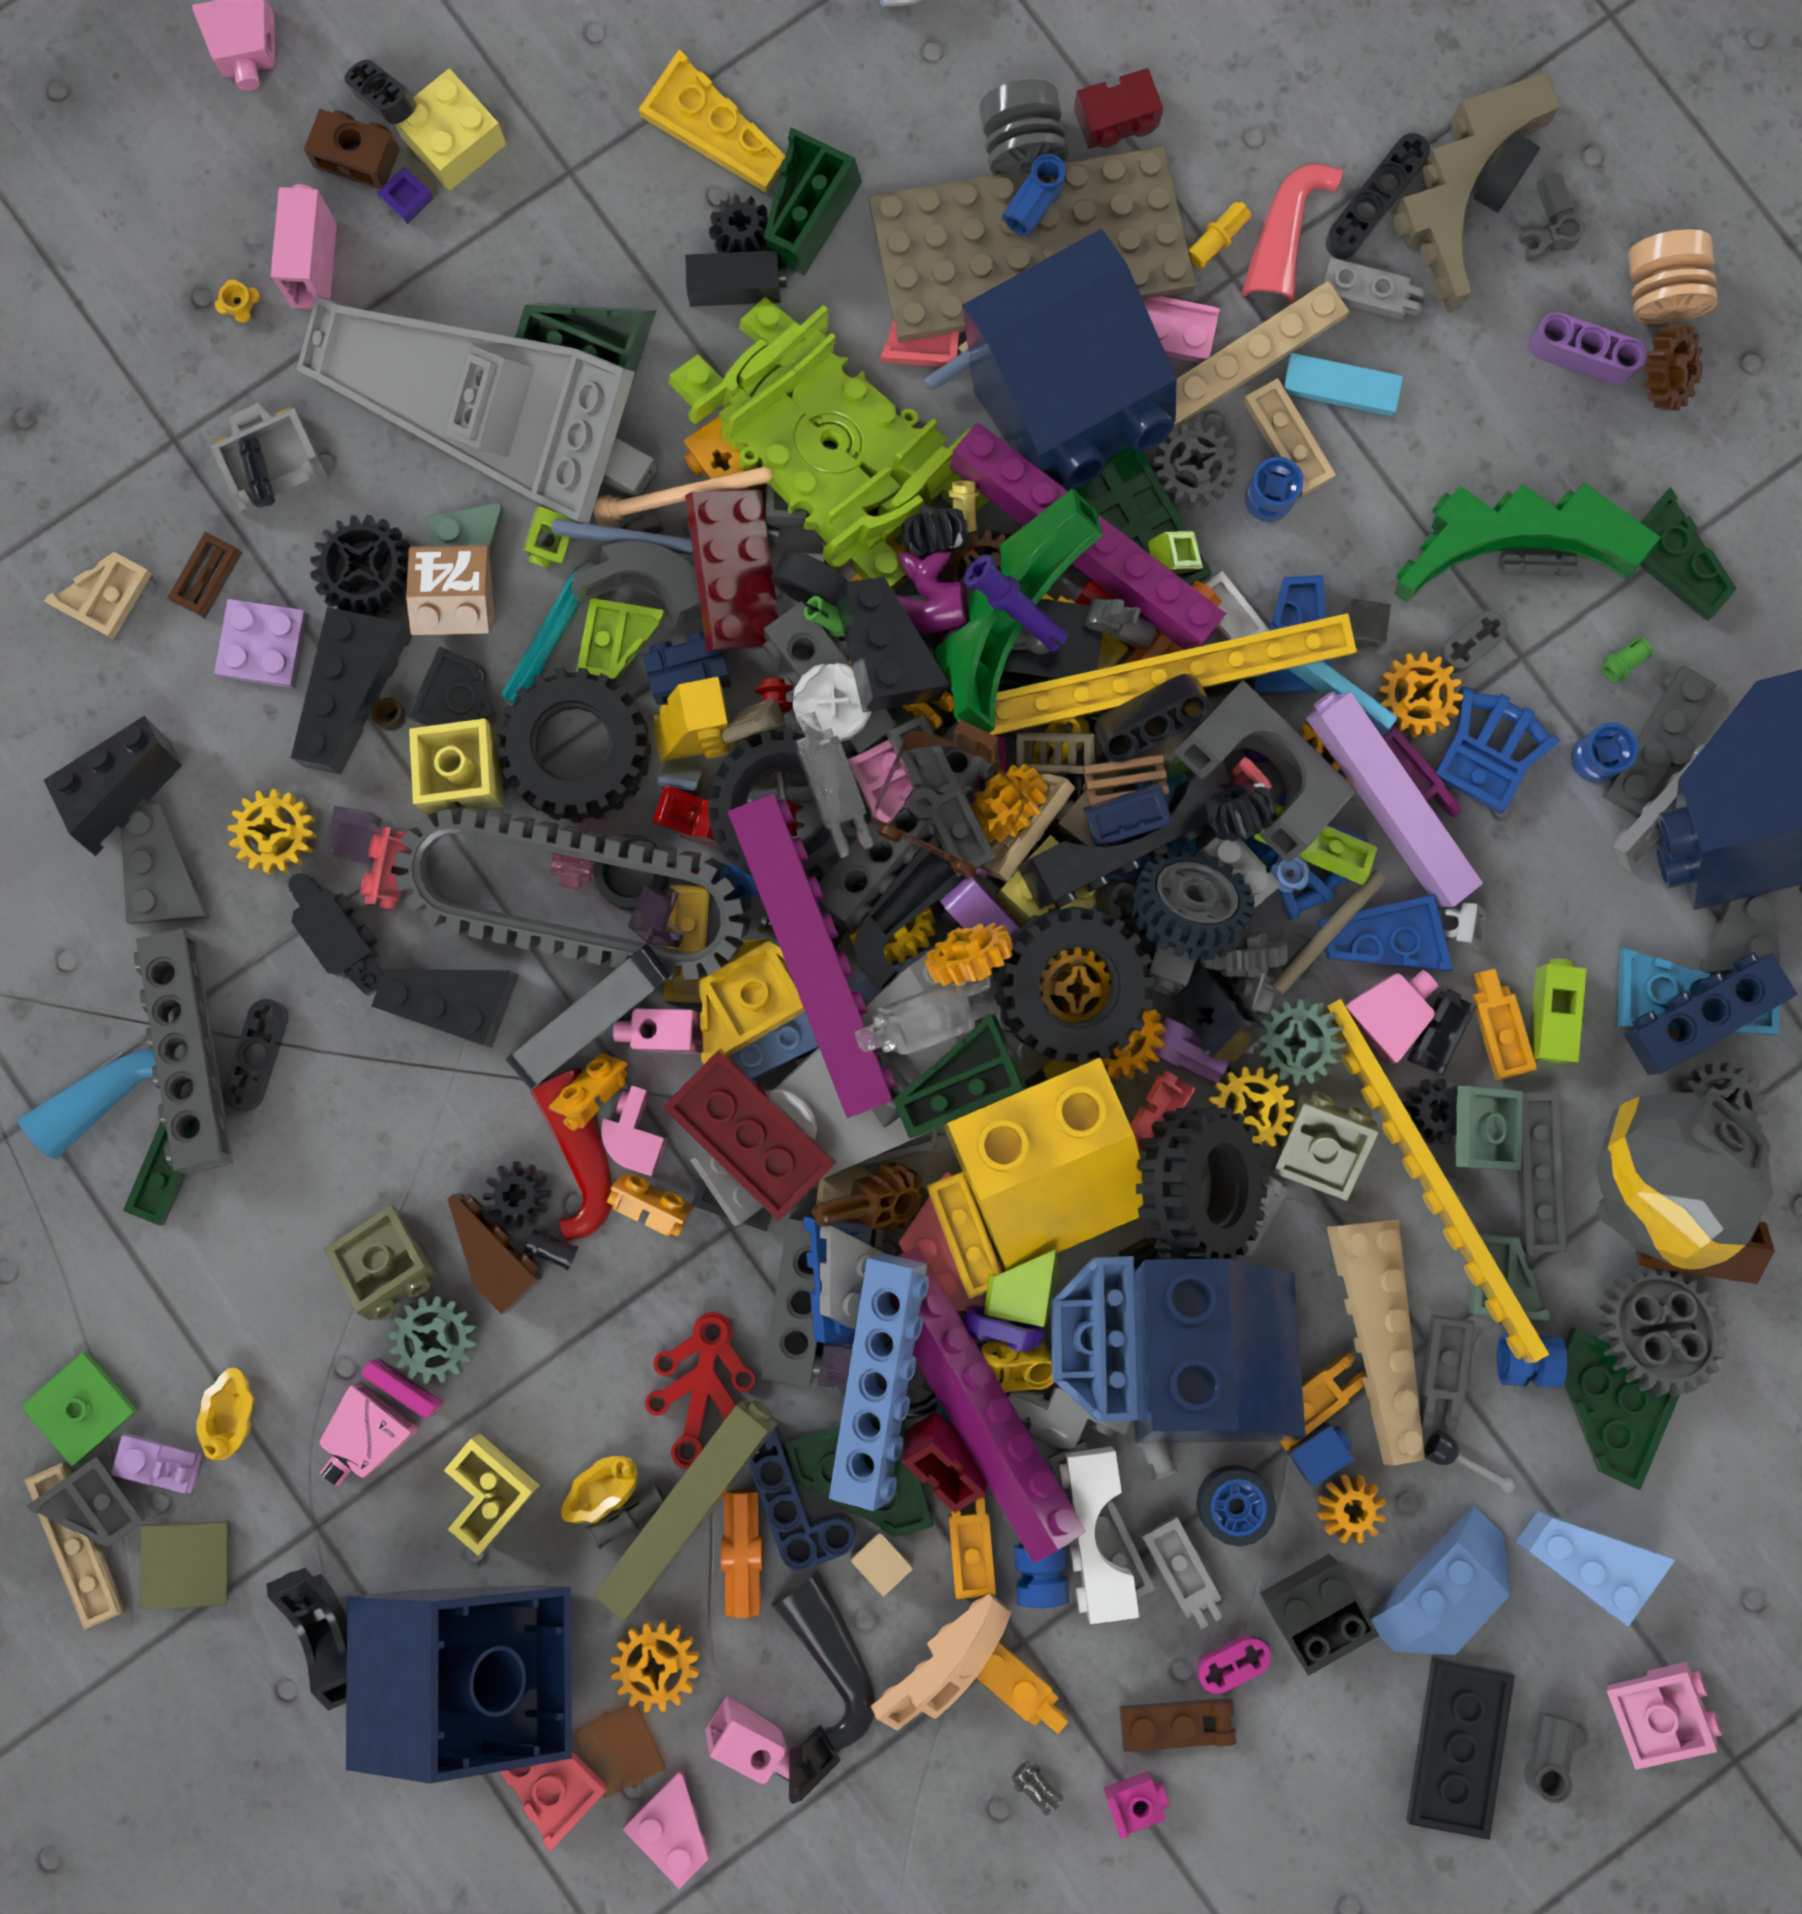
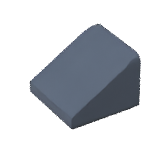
(682, 777)

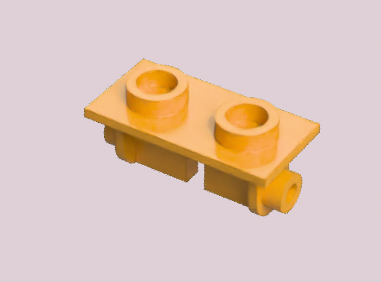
(599, 1079)
(634, 1194)

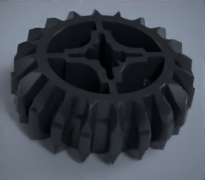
(373, 555)

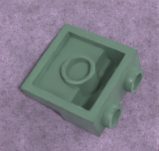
(1489, 1128)

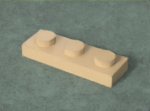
(1288, 434)
(1018, 847)

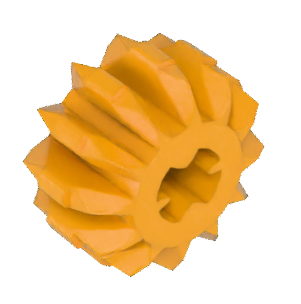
(1359, 1522)

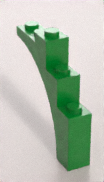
(1579, 525)
(1035, 558)

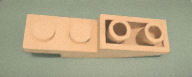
(957, 1659)

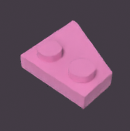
(871, 771)
(670, 1832)

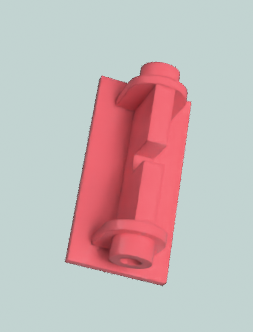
(380, 882)
(1164, 1096)

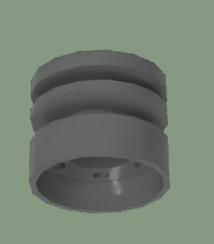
(1022, 125)

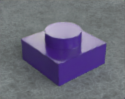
(405, 195)

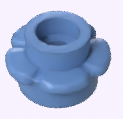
(1300, 874)

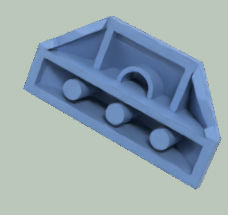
(1097, 1339)
(1447, 1591)

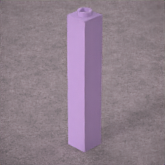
(1393, 798)

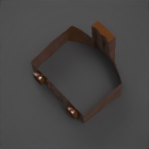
(966, 737)

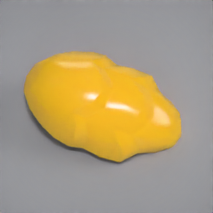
(225, 1415)
(600, 1490)

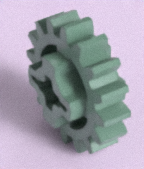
(1297, 1055)
(424, 1353)

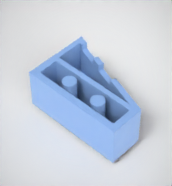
(1598, 1565)

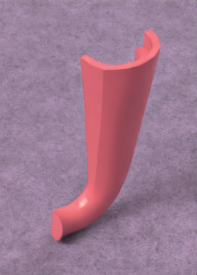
(1277, 248)

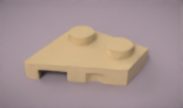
(103, 595)

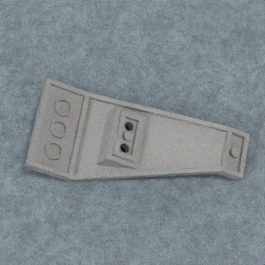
(498, 402)
(874, 1130)

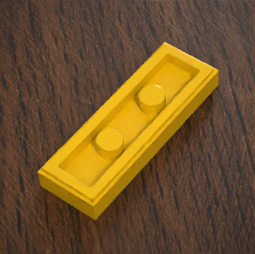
(692, 918)
(964, 1233)

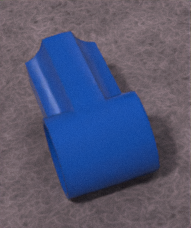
(1035, 196)

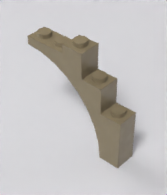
(1482, 131)

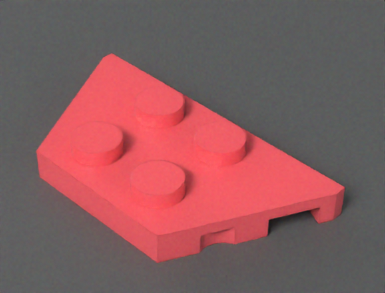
(928, 1235)

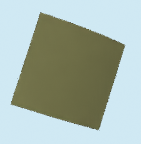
(183, 1564)

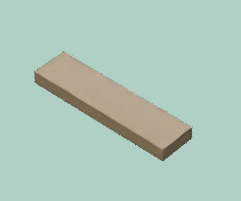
(78, 1559)

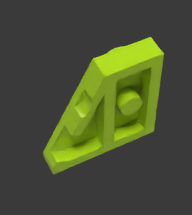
(615, 636)

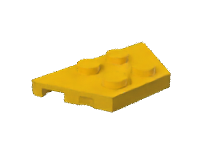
(747, 1000)

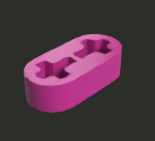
(1238, 1672)

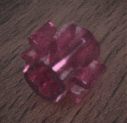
(571, 870)

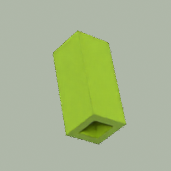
(1557, 1012)

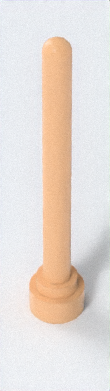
(611, 509)

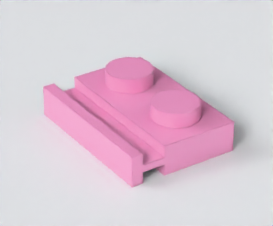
(1183, 327)

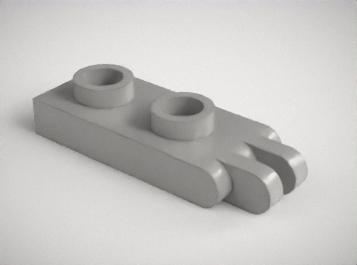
(1374, 289)
(1183, 1570)

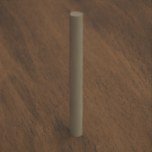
(1328, 932)

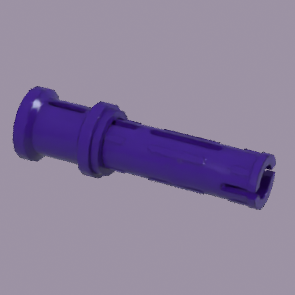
(1005, 594)

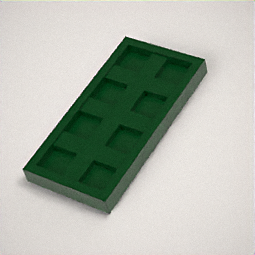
(1136, 504)

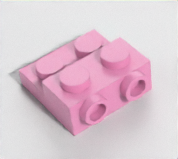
(1665, 1716)

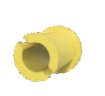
(964, 499)

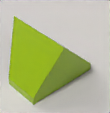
(1024, 1291)

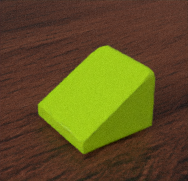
(1176, 551)

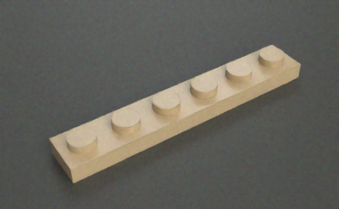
(1257, 351)

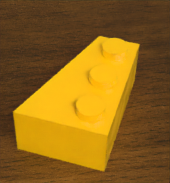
(693, 722)

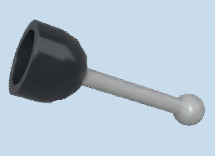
(1444, 1450)

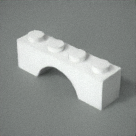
(1107, 1588)

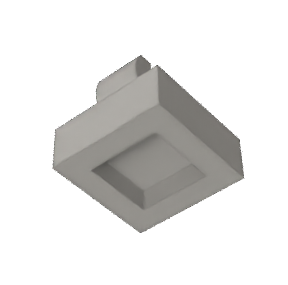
(1471, 925)

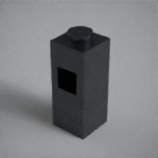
(734, 278)

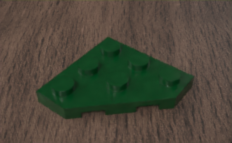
(1614, 1415)
(812, 1466)

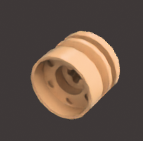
(1672, 277)

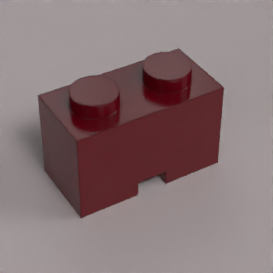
(1118, 111)
(940, 1457)

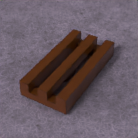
(216, 583)

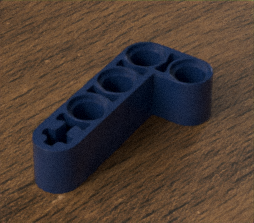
(799, 1526)

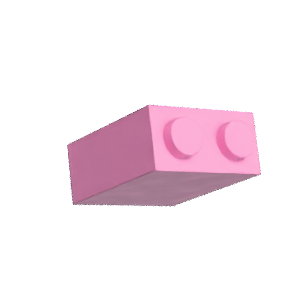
(303, 246)

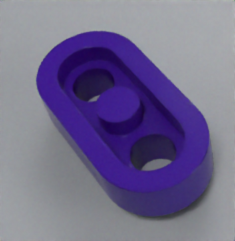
(1017, 1334)

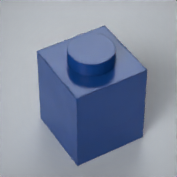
(1321, 1453)

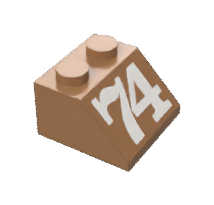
(450, 590)

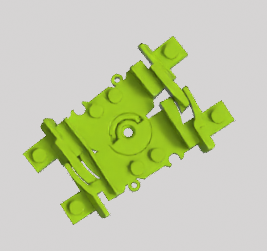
(826, 405)

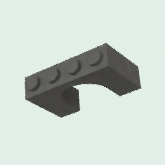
(1312, 785)

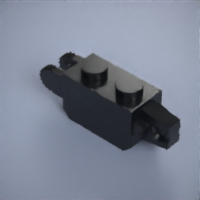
(334, 935)

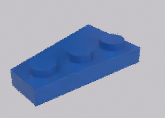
(1298, 602)
(1394, 935)
(824, 1328)

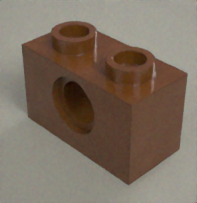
(367, 164)

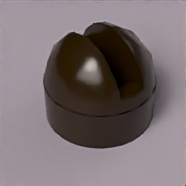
(389, 714)

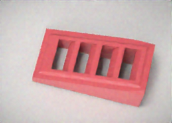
(1247, 771)

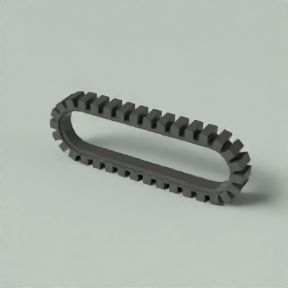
(566, 841)

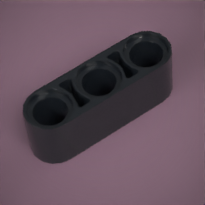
(1171, 712)

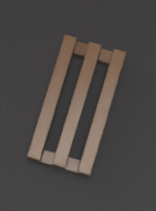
(1111, 767)

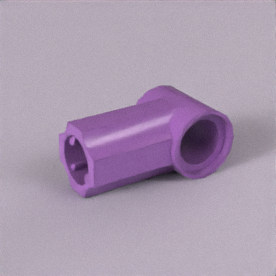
(1185, 1051)

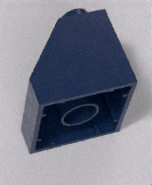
(1071, 362)
(1741, 803)
(1216, 1352)
(458, 1681)

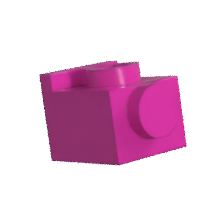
(1126, 1793)

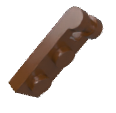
(1176, 1724)

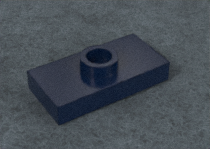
(1127, 815)

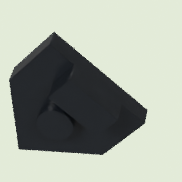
(451, 692)

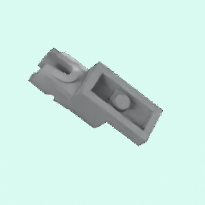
(1058, 1418)

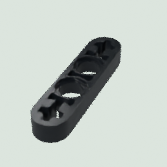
(1376, 195)

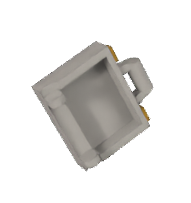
(287, 453)

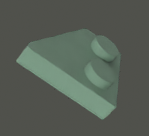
(466, 526)
(1511, 1261)

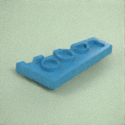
(1650, 982)

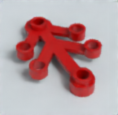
(701, 1380)

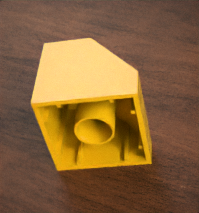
(1050, 1164)

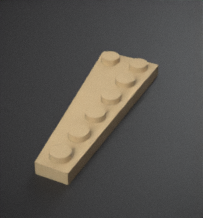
(1375, 1282)

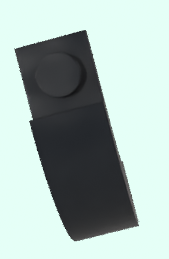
(321, 1628)

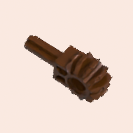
(877, 1200)

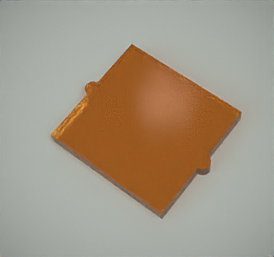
(620, 1749)

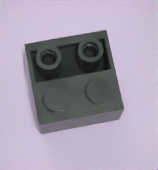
(1319, 1614)

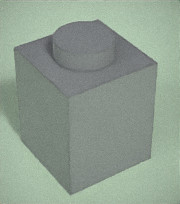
(628, 470)

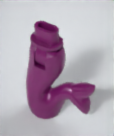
(946, 602)

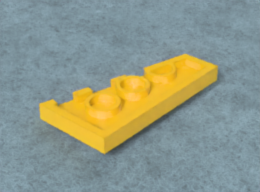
(702, 118)

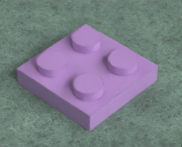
(260, 643)

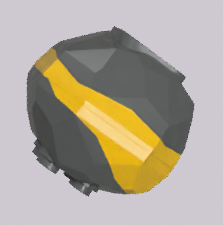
(1683, 1178)

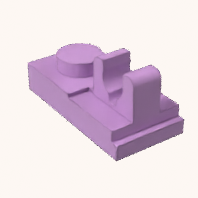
(157, 1463)

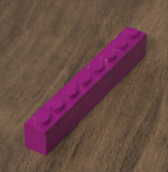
(1110, 561)
(810, 952)
(990, 1425)

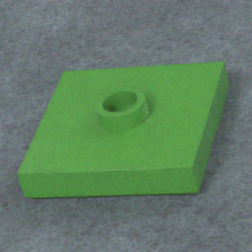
(79, 1408)

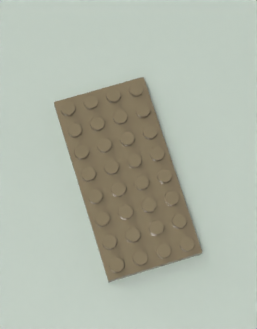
(951, 245)

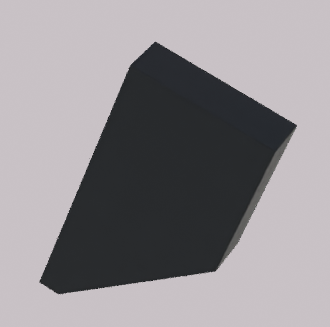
(809, 1763)

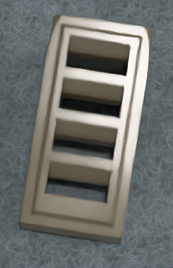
(755, 720)
(1025, 751)

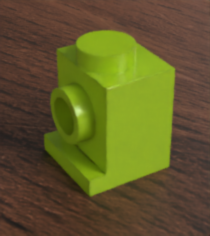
(542, 523)

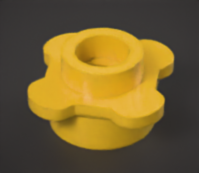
(229, 292)

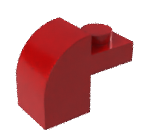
(685, 816)

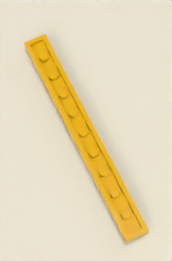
(1210, 663)
(1438, 1193)

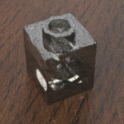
(1368, 623)

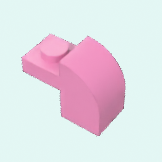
(627, 1143)

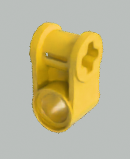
(1017, 1368)

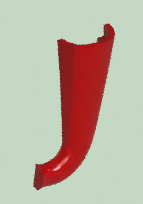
(585, 1157)

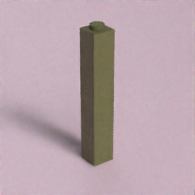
(686, 1508)

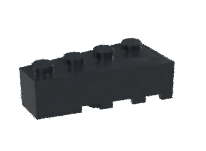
(345, 682)

